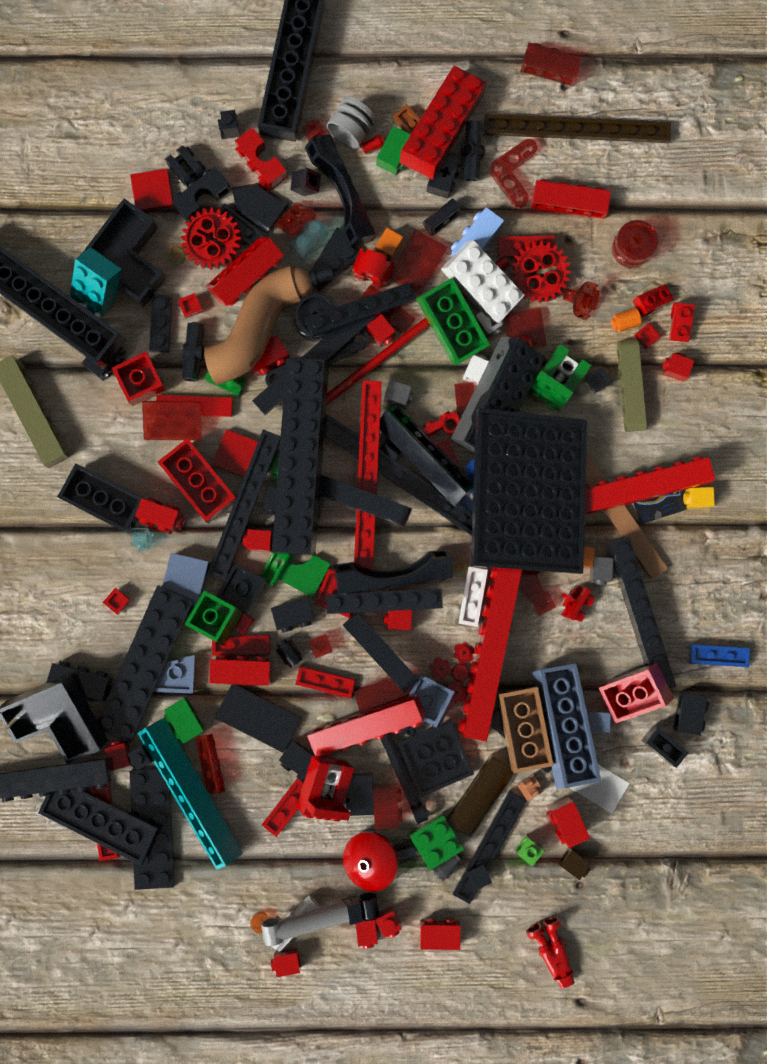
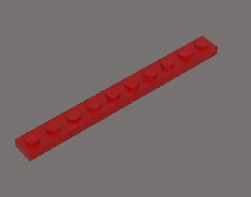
(368, 470)

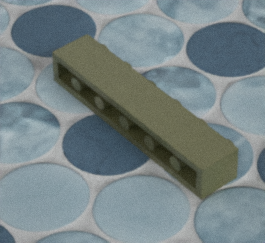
(31, 412)

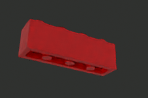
(570, 199)

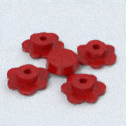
(459, 671)

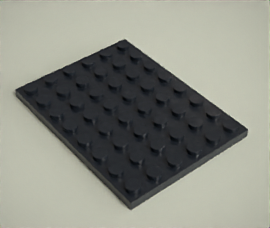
(529, 492)

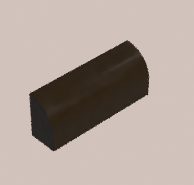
(480, 796)

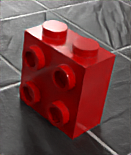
(166, 518)

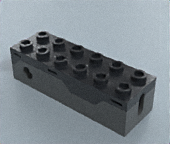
(501, 384)

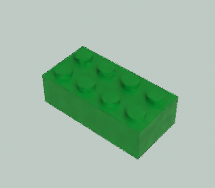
(452, 321)

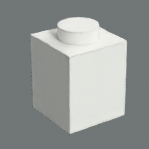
(475, 369)

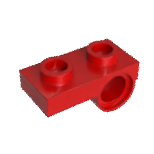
(652, 300)
(681, 322)
(433, 427)

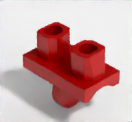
(575, 601)

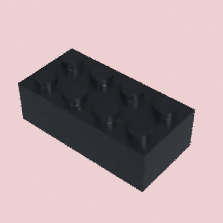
(101, 498)

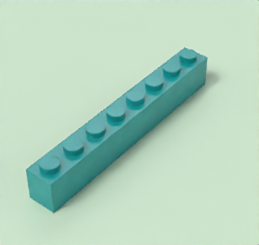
(190, 793)

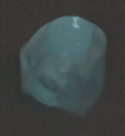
(141, 538)

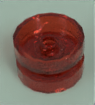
(634, 244)

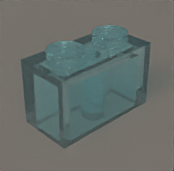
(309, 239)

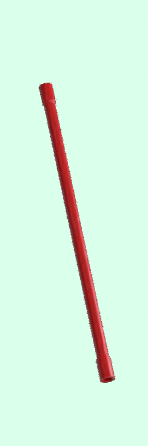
(502, 263)

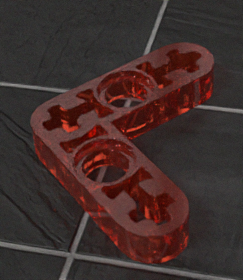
(508, 167)

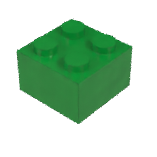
(213, 618)
(435, 841)

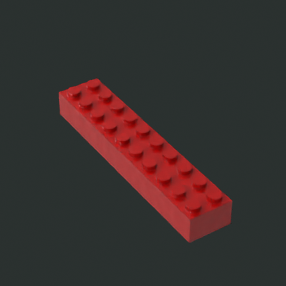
(490, 653)

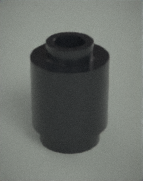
(289, 652)

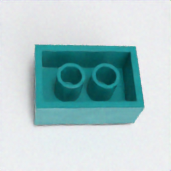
(95, 282)

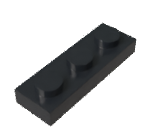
(160, 323)

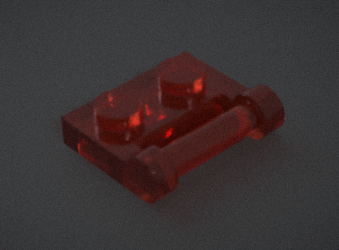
(292, 224)

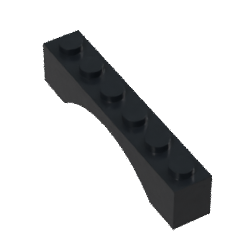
(325, 156)
(432, 566)

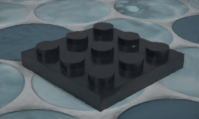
(435, 758)

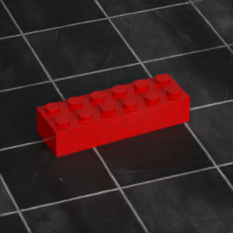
(442, 122)

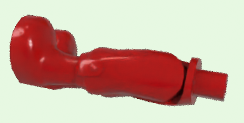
(554, 955)

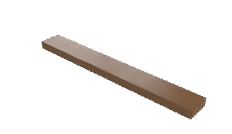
(627, 526)

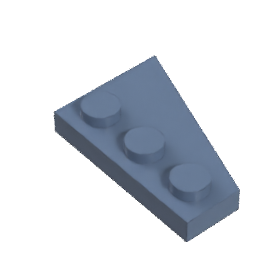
(178, 676)

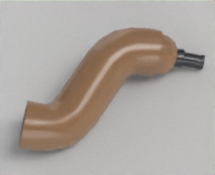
(258, 319)

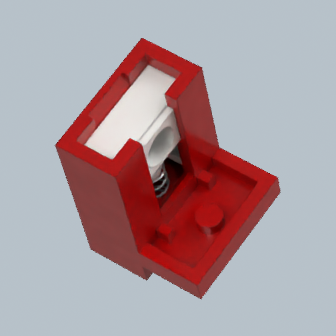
(323, 795)

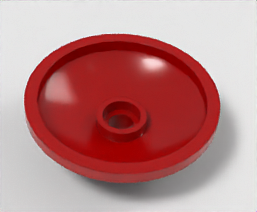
(377, 854)

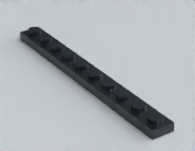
(401, 477)

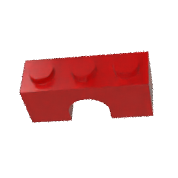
(270, 172)

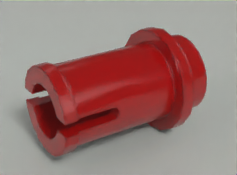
(372, 144)

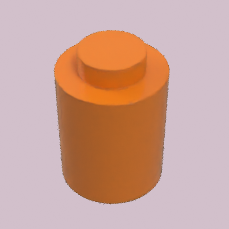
(626, 320)

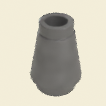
(445, 869)

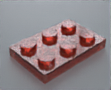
(418, 262)
(172, 420)

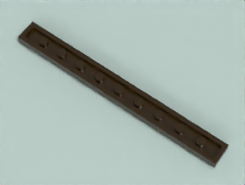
(577, 128)

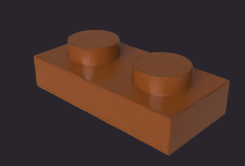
(406, 119)

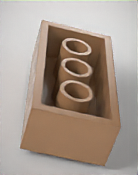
(524, 729)

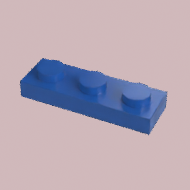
(719, 655)

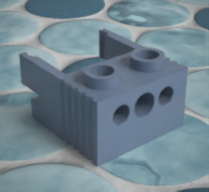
(434, 698)

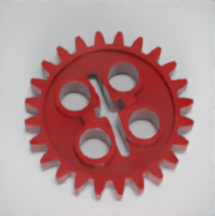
(202, 253)
(536, 255)

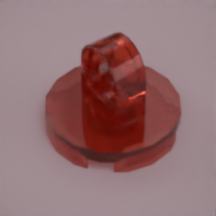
(583, 300)

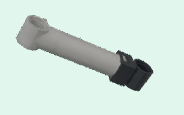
(350, 910)

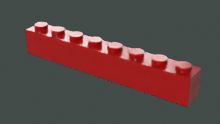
(648, 485)

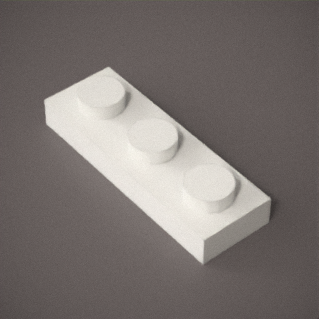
(472, 596)

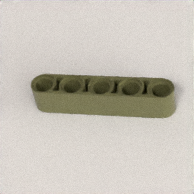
(631, 385)

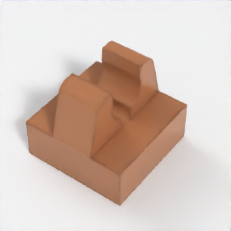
(530, 787)

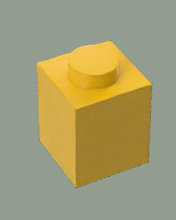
(699, 498)

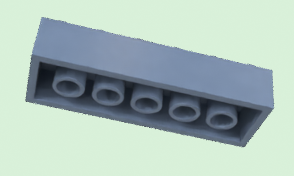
(567, 726)

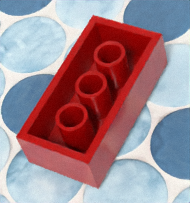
(245, 271)
(197, 480)

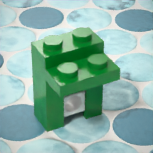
(550, 389)

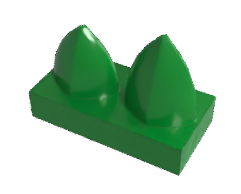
(234, 386)

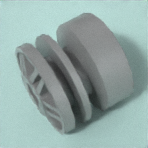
(351, 122)

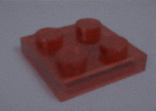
(526, 323)

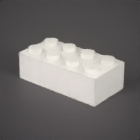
(482, 281)

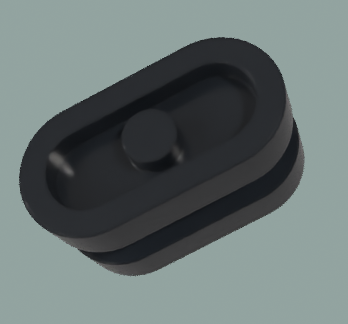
(185, 155)

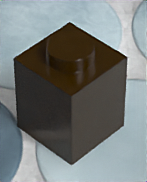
(574, 864)

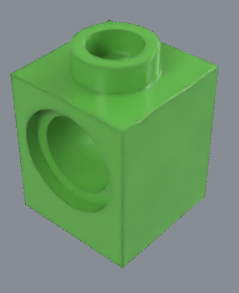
(529, 850)

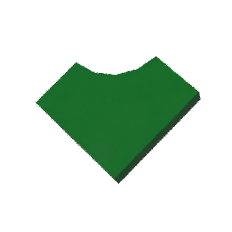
(306, 576)

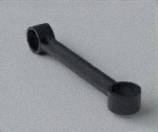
(404, 779)

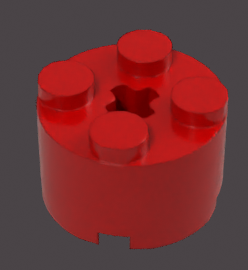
(373, 267)

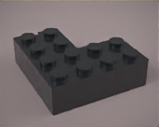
(120, 242)
(60, 711)

